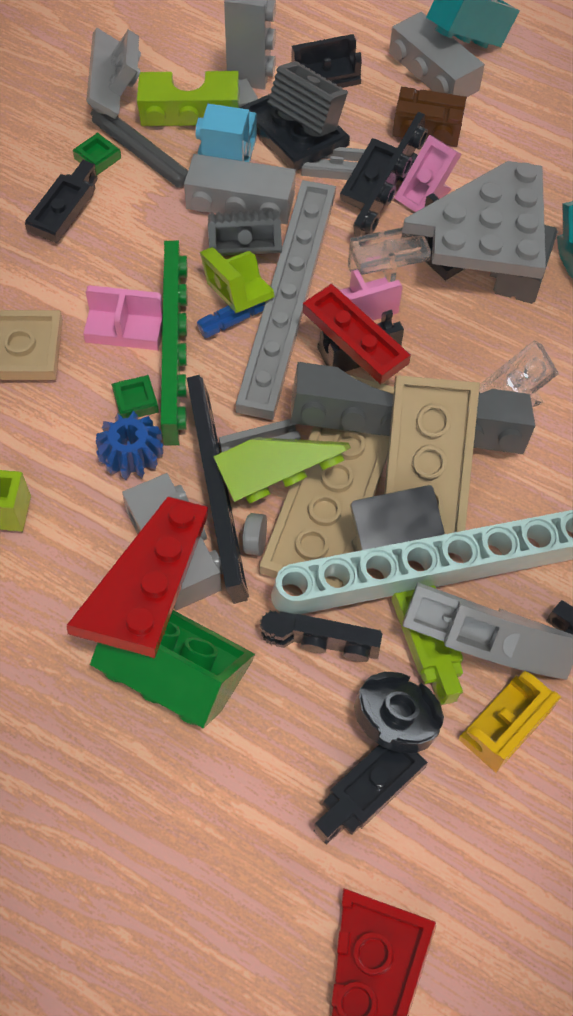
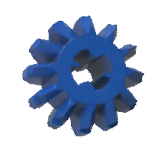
(129, 445)

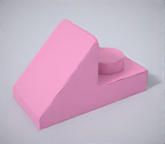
(428, 174)

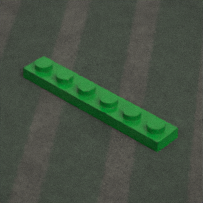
(173, 352)

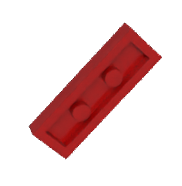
(356, 333)

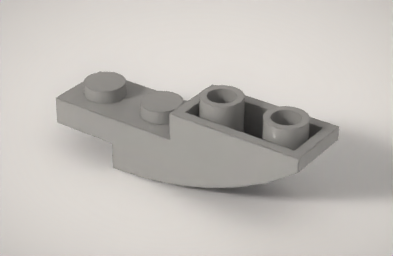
(490, 633)

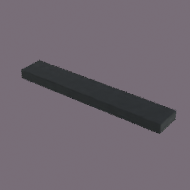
(217, 491)

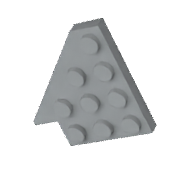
(489, 223)

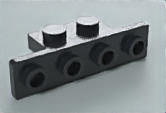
(376, 175)

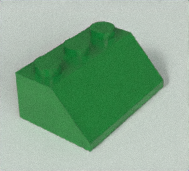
(189, 675)

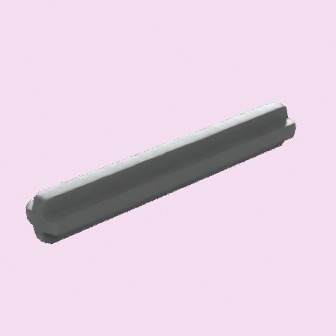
(142, 148)

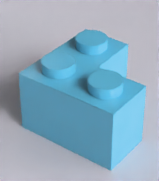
(227, 132)

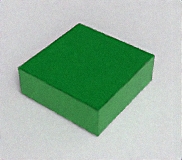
(97, 151)
(135, 395)

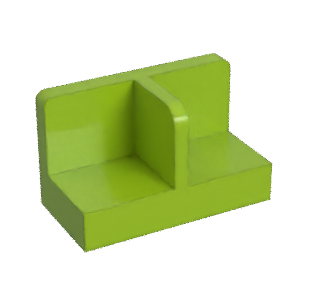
(236, 279)

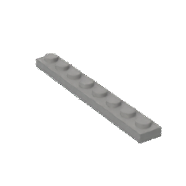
(283, 313)

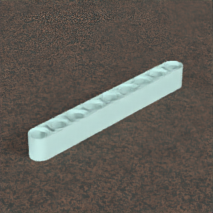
(432, 554)

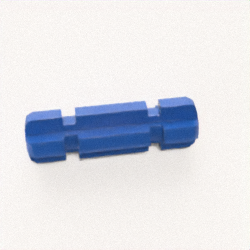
(225, 318)

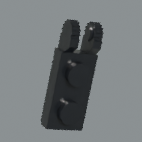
(321, 634)

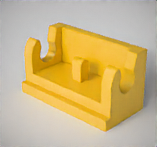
(509, 720)

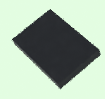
(290, 139)

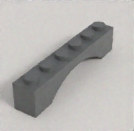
(336, 400)

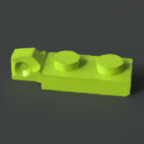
(432, 658)

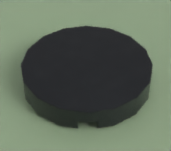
(398, 712)

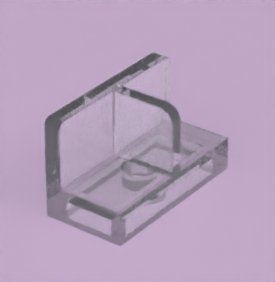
(386, 252)

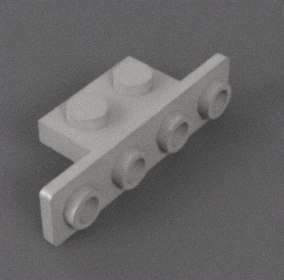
(111, 70)

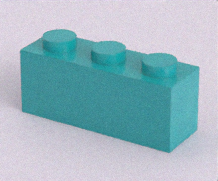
(474, 20)

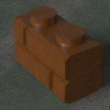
(441, 110)

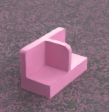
(374, 296)
(124, 317)

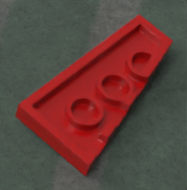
(142, 587)
(378, 957)

